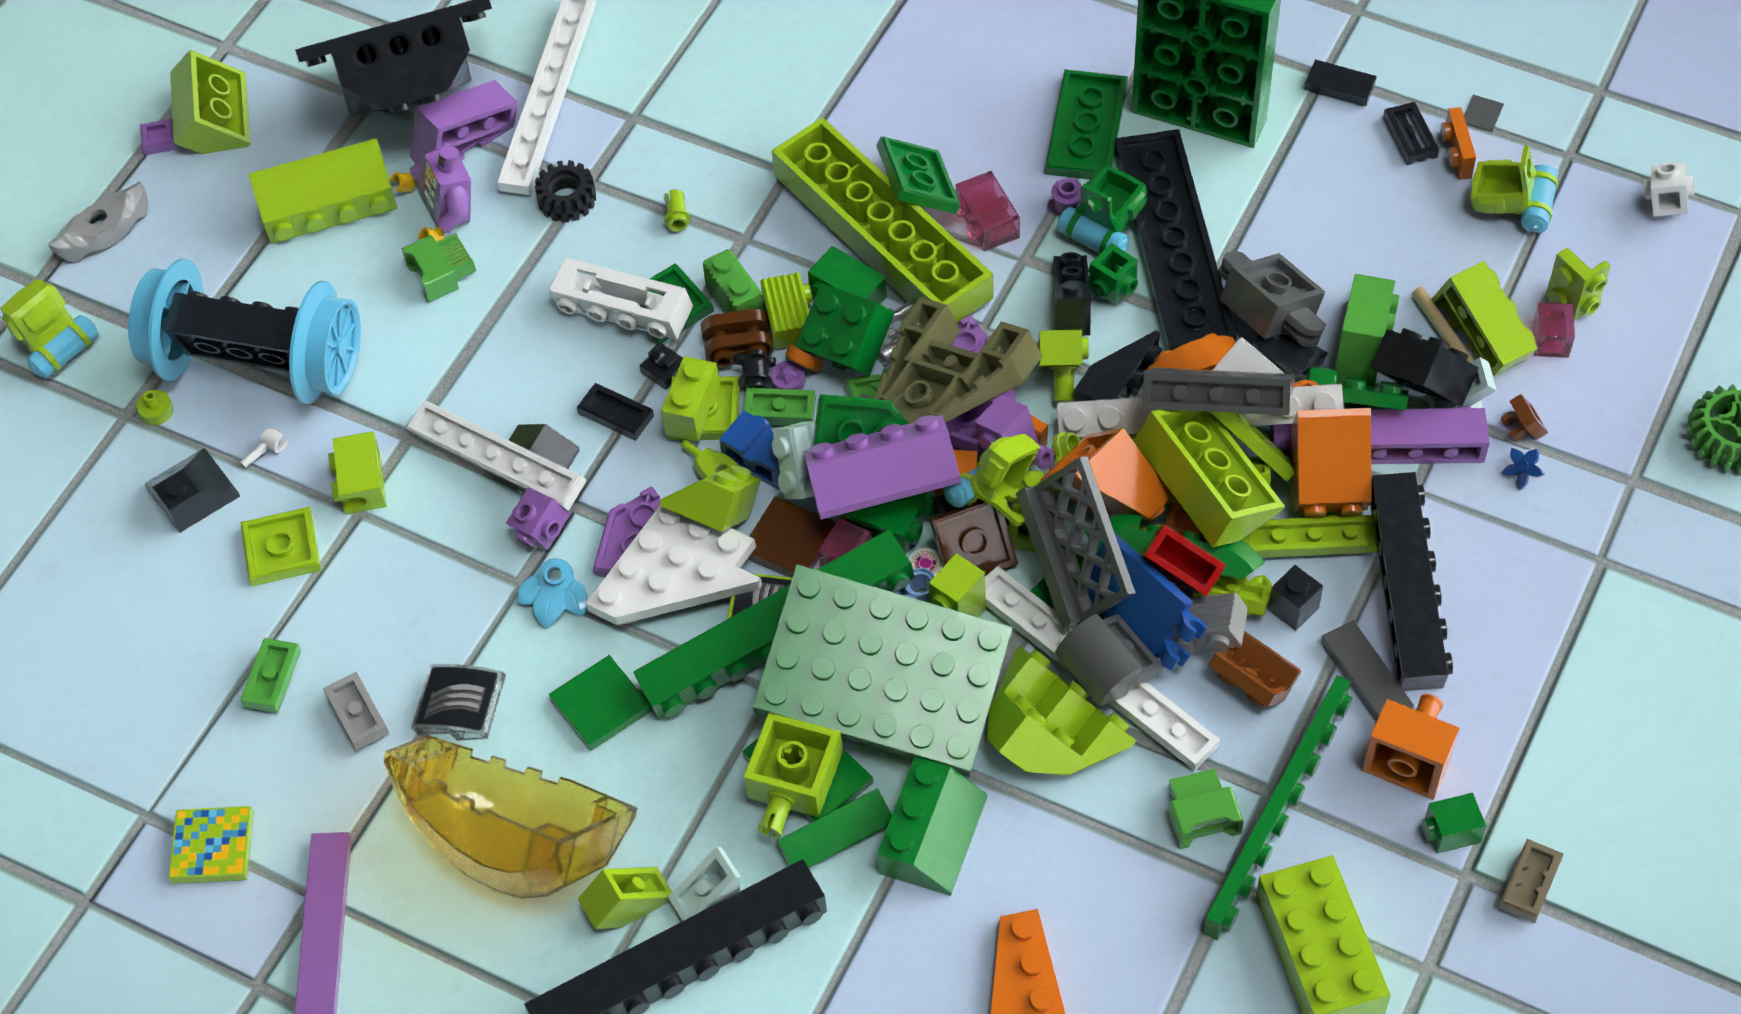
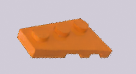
(1024, 968)

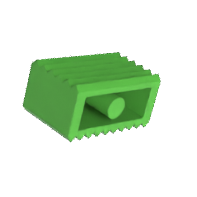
(731, 283)

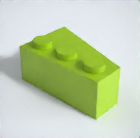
(1486, 317)

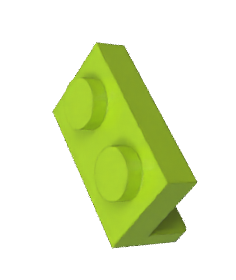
(1576, 283)

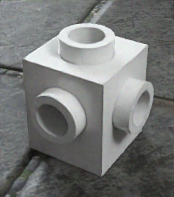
(1669, 189)

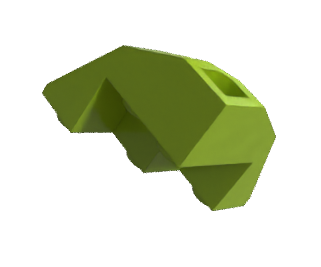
(1050, 723)

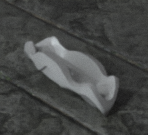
(82, 237)

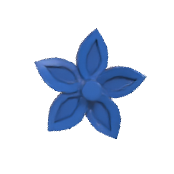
(1524, 466)

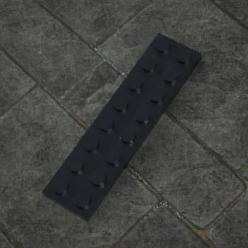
(1175, 239)

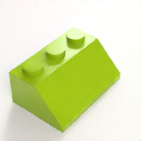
(209, 105)

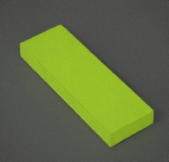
(1257, 443)

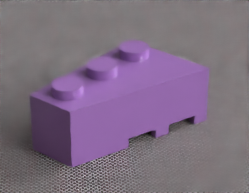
(463, 120)

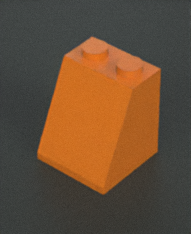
(1332, 461)
(1121, 472)

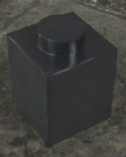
(1295, 597)

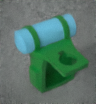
(1104, 209)

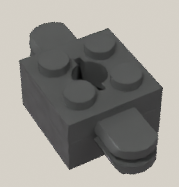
(1272, 297)

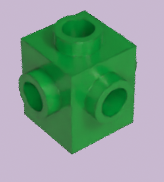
(1113, 274)

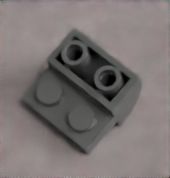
(1107, 657)

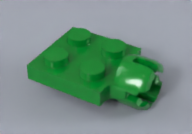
(1358, 392)

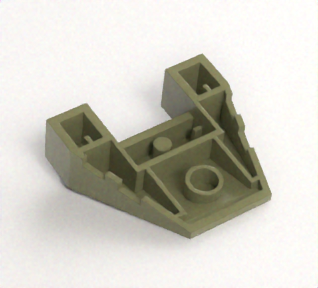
(946, 380)

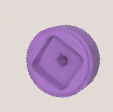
(788, 376)

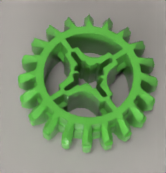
(1721, 435)

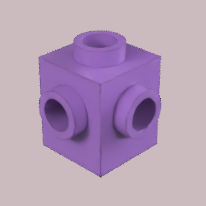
(537, 519)

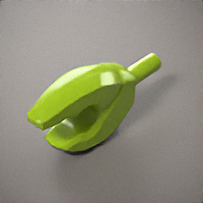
(708, 461)

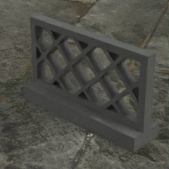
(1218, 391)
(1058, 550)

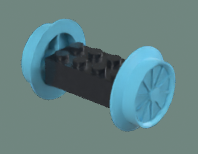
(177, 321)

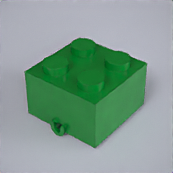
(845, 329)

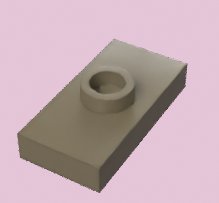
(1530, 880)

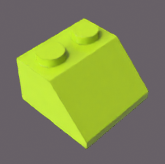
(717, 499)

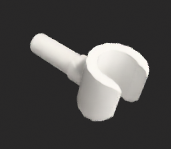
(269, 439)

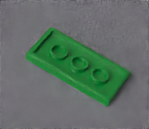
(1086, 123)

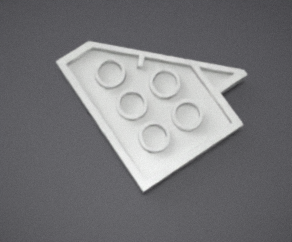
(672, 568)

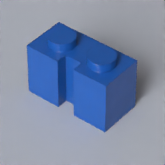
(750, 445)

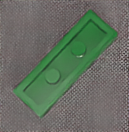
(836, 830)

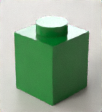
(1454, 823)

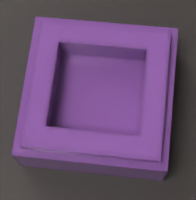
(157, 137)

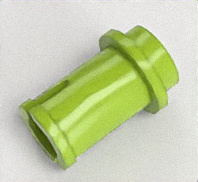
(676, 217)

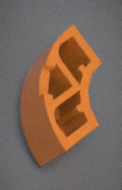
(1198, 354)

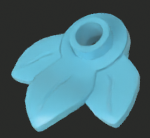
(552, 597)

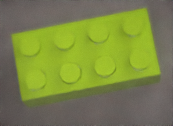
(1322, 940)

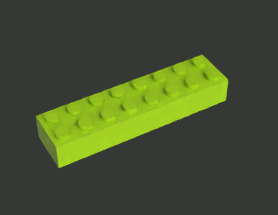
(885, 232)

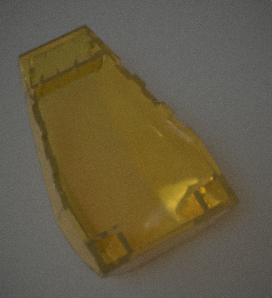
(505, 823)

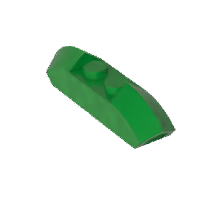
(1238, 556)

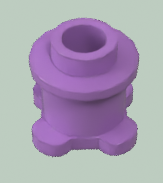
(1064, 194)

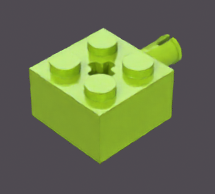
(791, 769)

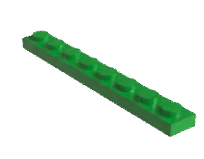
(1273, 819)

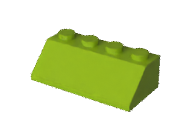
(323, 191)
(1207, 474)

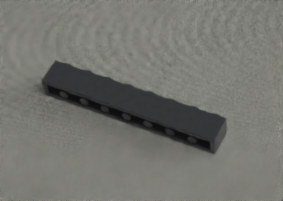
(692, 948)

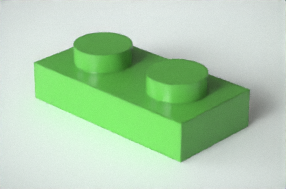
(781, 405)
(270, 675)

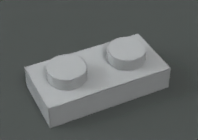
(356, 711)

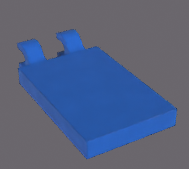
(1154, 610)

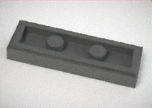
(1364, 668)

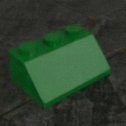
(931, 827)

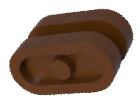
(735, 335)

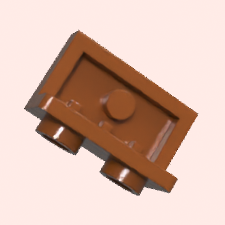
(1257, 671)

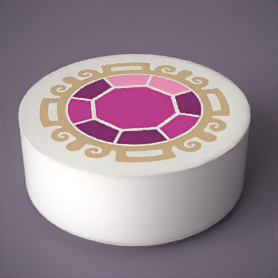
(926, 558)

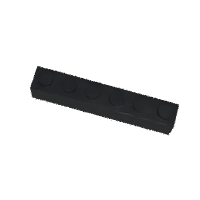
(1409, 583)

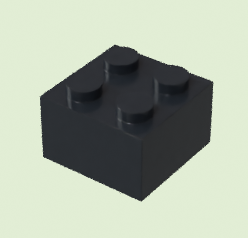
(1425, 365)

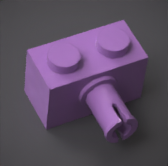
(1009, 419)

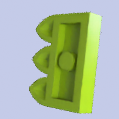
(1253, 593)

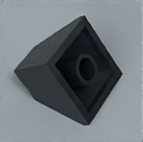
(192, 490)

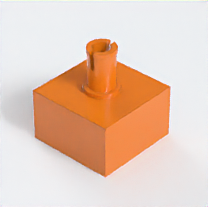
(1411, 746)

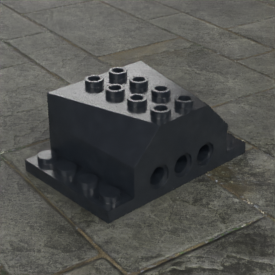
(401, 58)

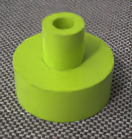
(154, 407)

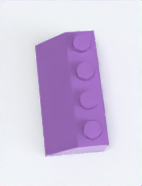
(882, 466)

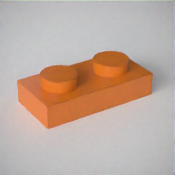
(1461, 150)

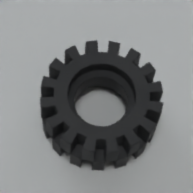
(562, 177)

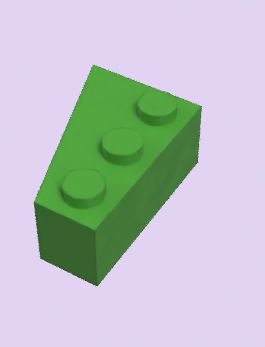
(1368, 315)

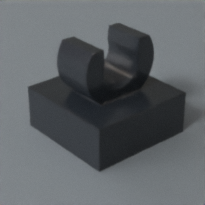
(661, 365)

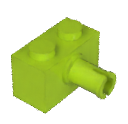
(1063, 354)

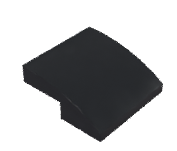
(1289, 355)

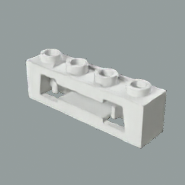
(621, 299)

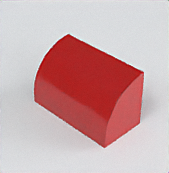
(1183, 560)

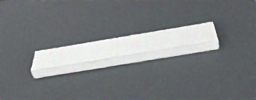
(495, 454)

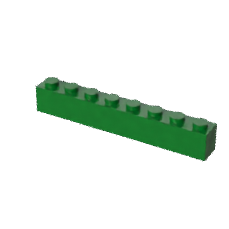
(745, 639)

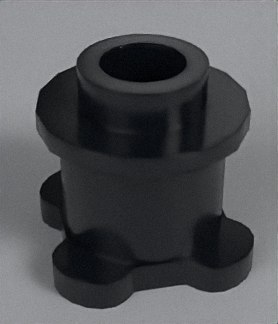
(755, 369)

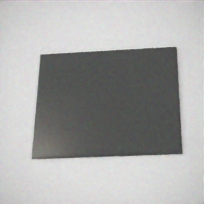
(1483, 112)

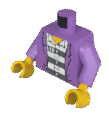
(443, 186)

